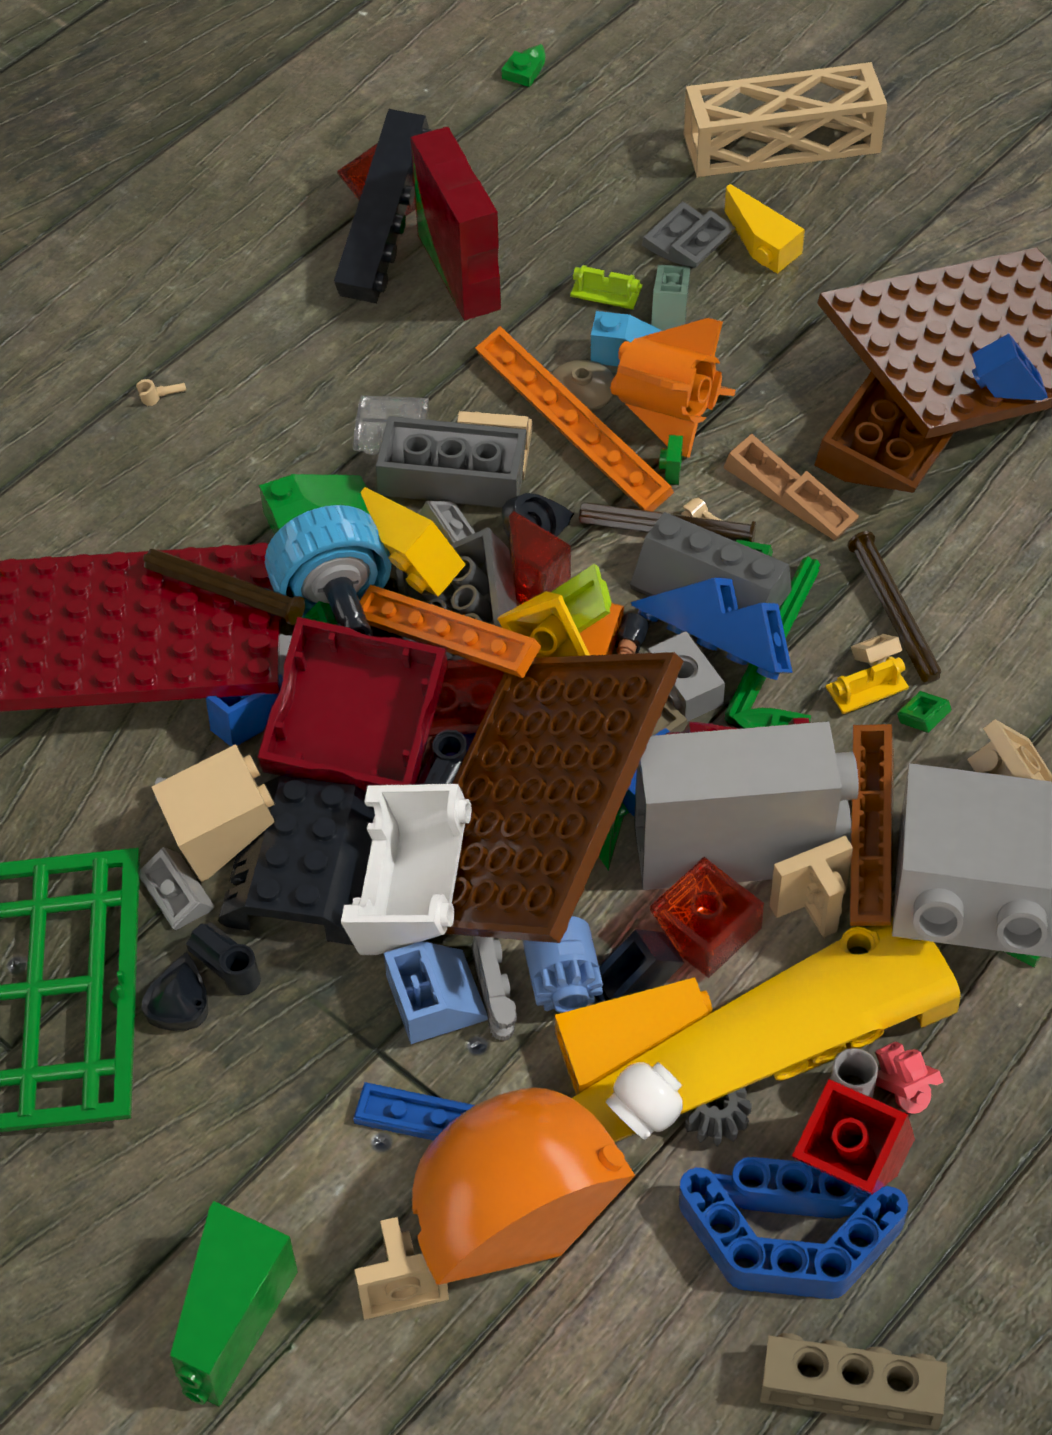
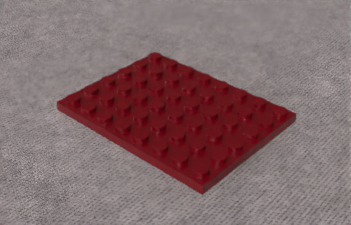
(124, 634)

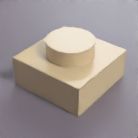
(876, 649)

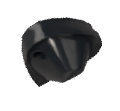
(539, 510)
(174, 996)

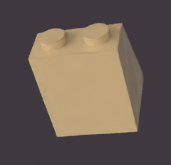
(215, 809)

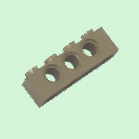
(832, 1394)

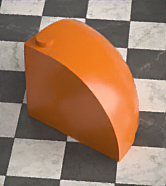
(513, 1183)

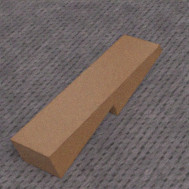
(798, 494)

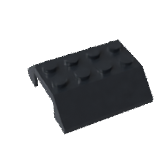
(305, 860)

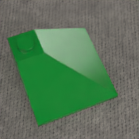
(300, 493)

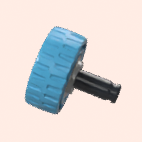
(329, 559)

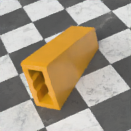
(617, 1031)

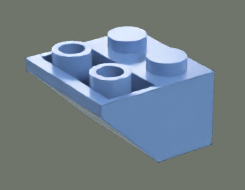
(433, 990)

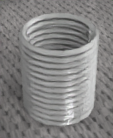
(856, 1063)

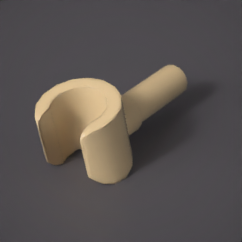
(150, 394)
(698, 508)

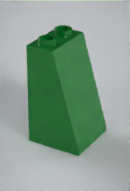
(229, 1301)

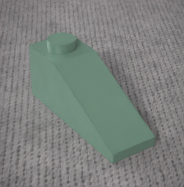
(670, 296)

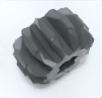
(720, 1117)

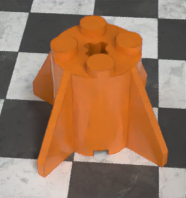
(672, 378)

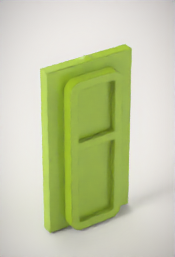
(586, 597)

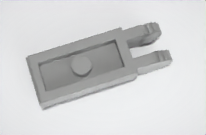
(494, 987)

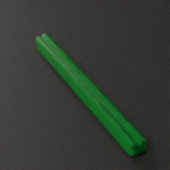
(752, 681)

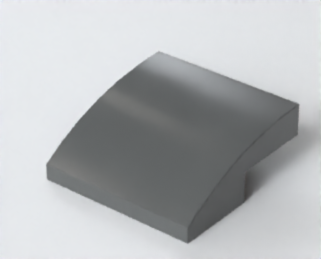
(687, 235)

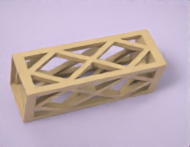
(860, 119)

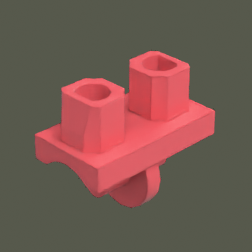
(906, 1077)

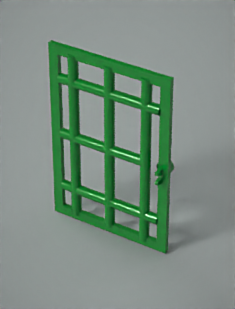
(122, 996)

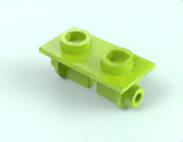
(616, 290)

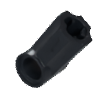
(443, 768)
(225, 957)

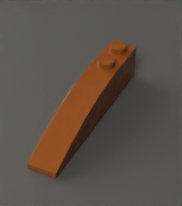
(872, 827)

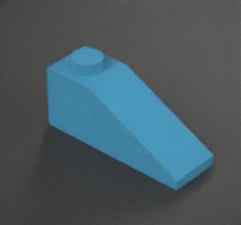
(611, 331)

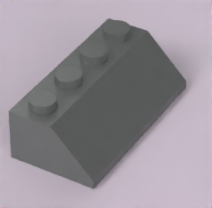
(450, 461)
(685, 554)

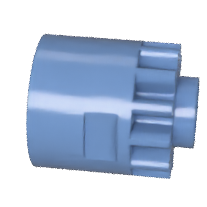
(565, 972)

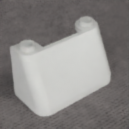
(409, 866)

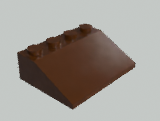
(878, 443)

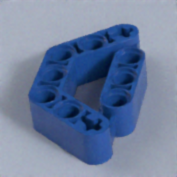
(766, 1253)

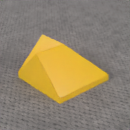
(549, 623)

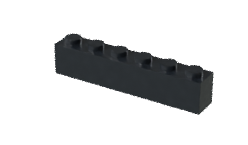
(380, 210)

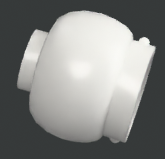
(646, 1098)

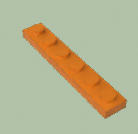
(449, 630)

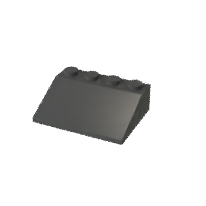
(481, 588)

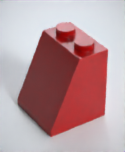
(855, 1138)

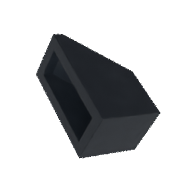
(639, 965)

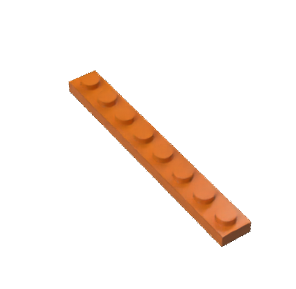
(574, 420)

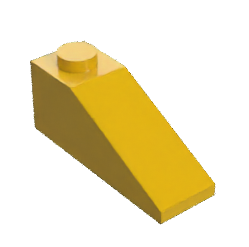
(765, 233)

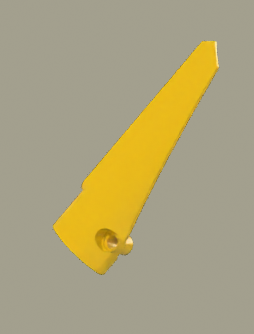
(798, 1019)

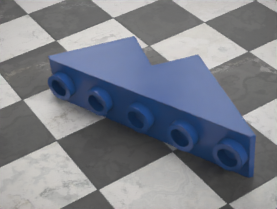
(713, 616)

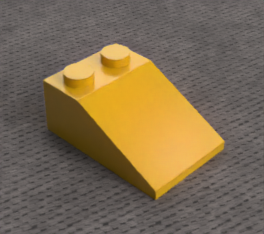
(414, 544)

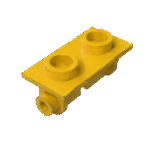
(868, 685)

